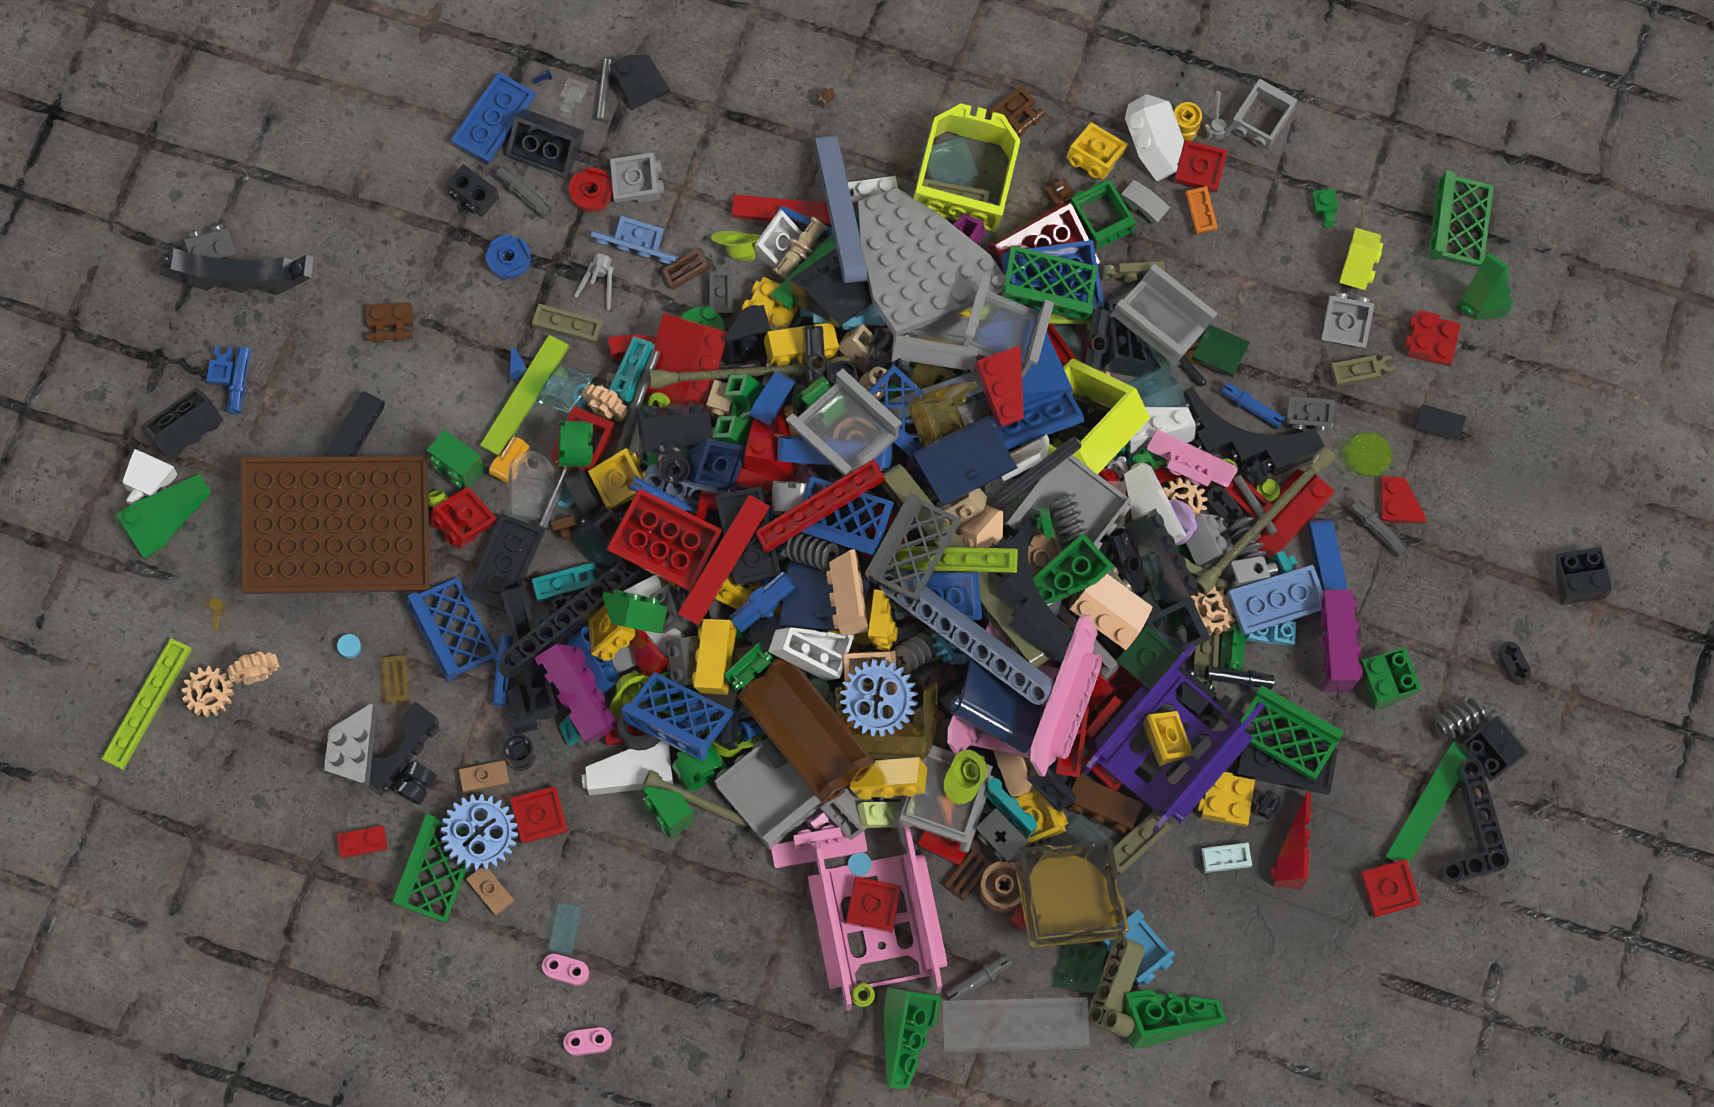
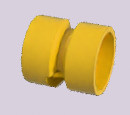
(1189, 119)

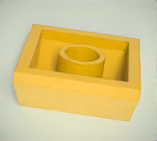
(1167, 737)

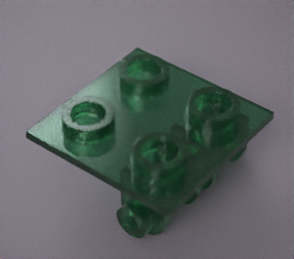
(1080, 968)

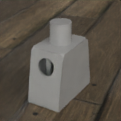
(1247, 572)
(845, 813)

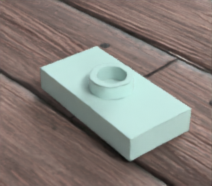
(1226, 857)

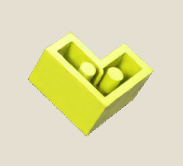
(1362, 254)

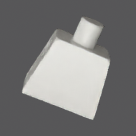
(146, 476)

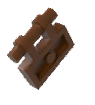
(1014, 106)
(390, 316)

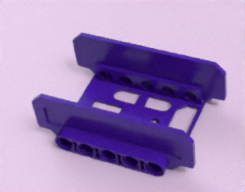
(1169, 799)

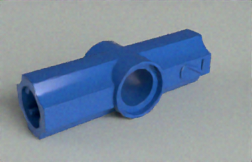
(762, 601)

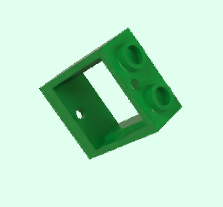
(1113, 232)

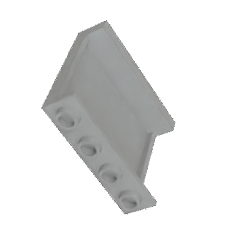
(1096, 499)
(766, 797)

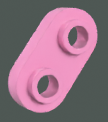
(564, 970)
(587, 1041)

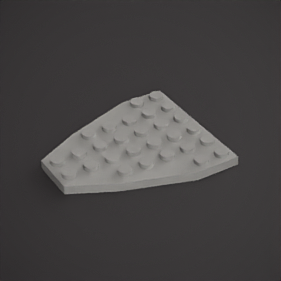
(919, 262)

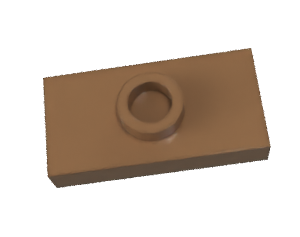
(484, 777)
(490, 890)

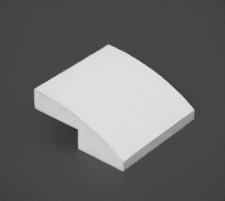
(1029, 455)

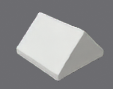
(775, 239)

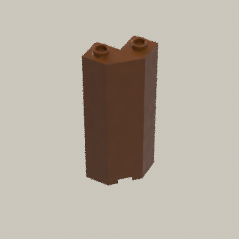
(806, 730)

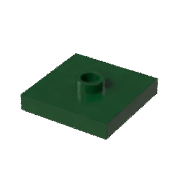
(1148, 657)

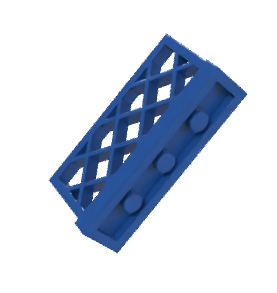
(905, 440)
(842, 536)
(432, 633)
(671, 734)

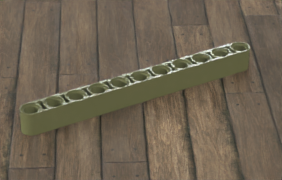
(898, 486)

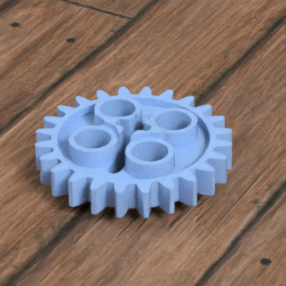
(858, 693)
(465, 818)

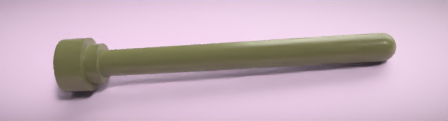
(654, 780)

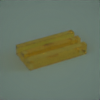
(397, 698)

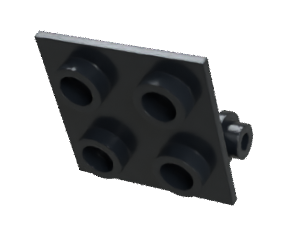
(882, 356)

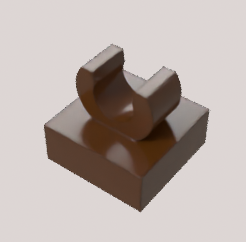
(1059, 192)
(563, 524)

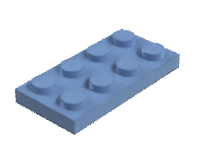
(1276, 600)

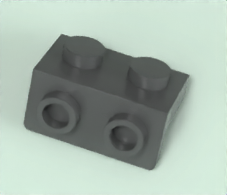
(212, 243)
(1310, 411)
(674, 600)
(682, 658)

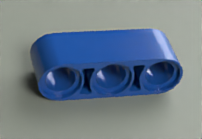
(772, 398)
(604, 671)

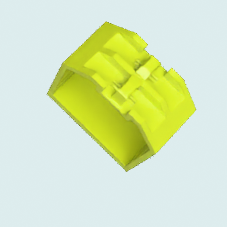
(975, 127)
(1117, 426)

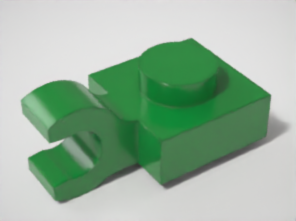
(1325, 204)
(1148, 458)
(1044, 522)

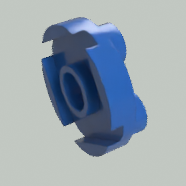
(508, 269)

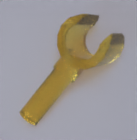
(218, 606)

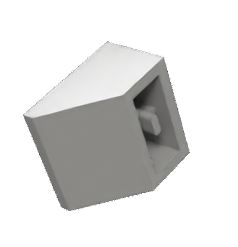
(1210, 540)

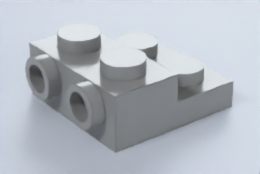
(636, 178)
(1347, 320)

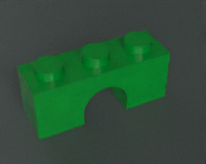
(743, 393)

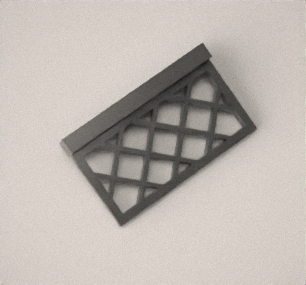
(897, 534)

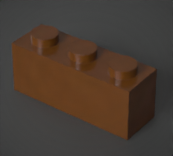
(1105, 805)

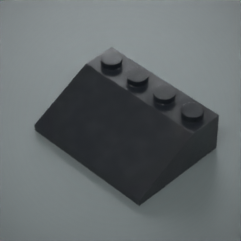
(824, 293)

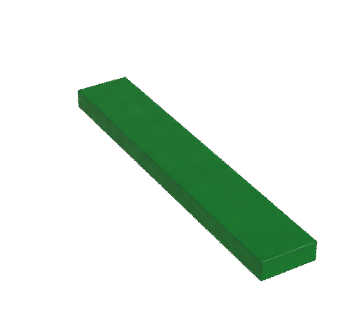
(782, 294)
(1428, 806)

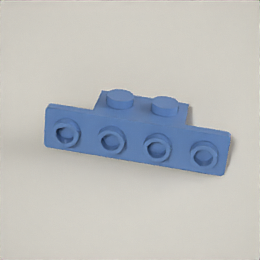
(638, 236)

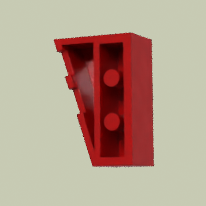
(1002, 385)

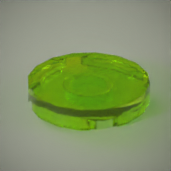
(1368, 454)

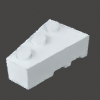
(1171, 420)
(812, 650)

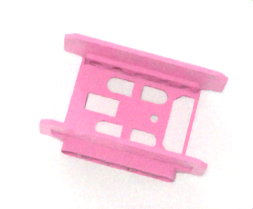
(1062, 711)
(835, 884)

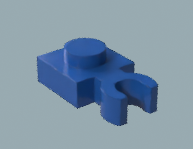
(220, 370)

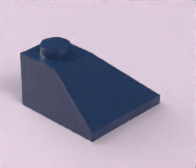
(716, 463)

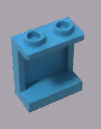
(1155, 952)

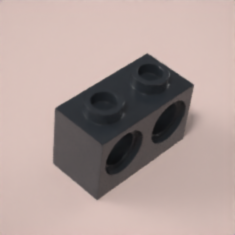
(476, 187)

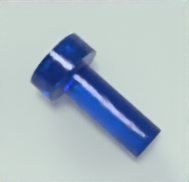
(547, 75)

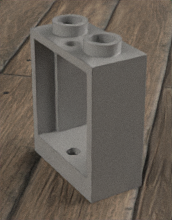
(1272, 97)

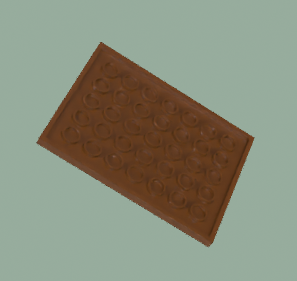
(335, 524)

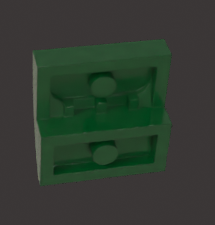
(1220, 350)

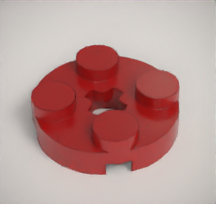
(597, 200)

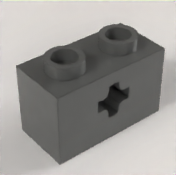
(997, 823)

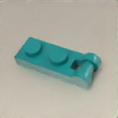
(631, 368)
(563, 582)
(1010, 808)

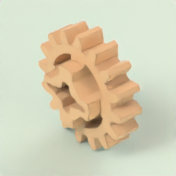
(604, 402)
(1187, 494)
(1222, 610)
(253, 668)
(204, 700)

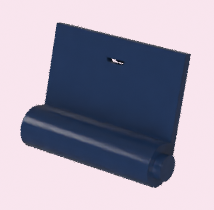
(964, 460)
(810, 602)
(996, 708)

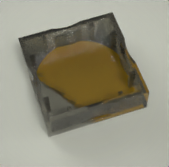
(1070, 893)

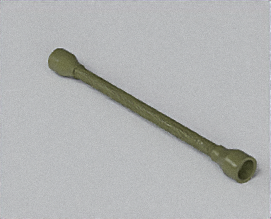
(662, 378)
(1321, 460)

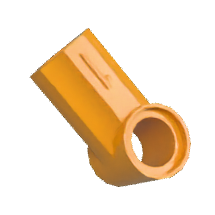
(501, 464)

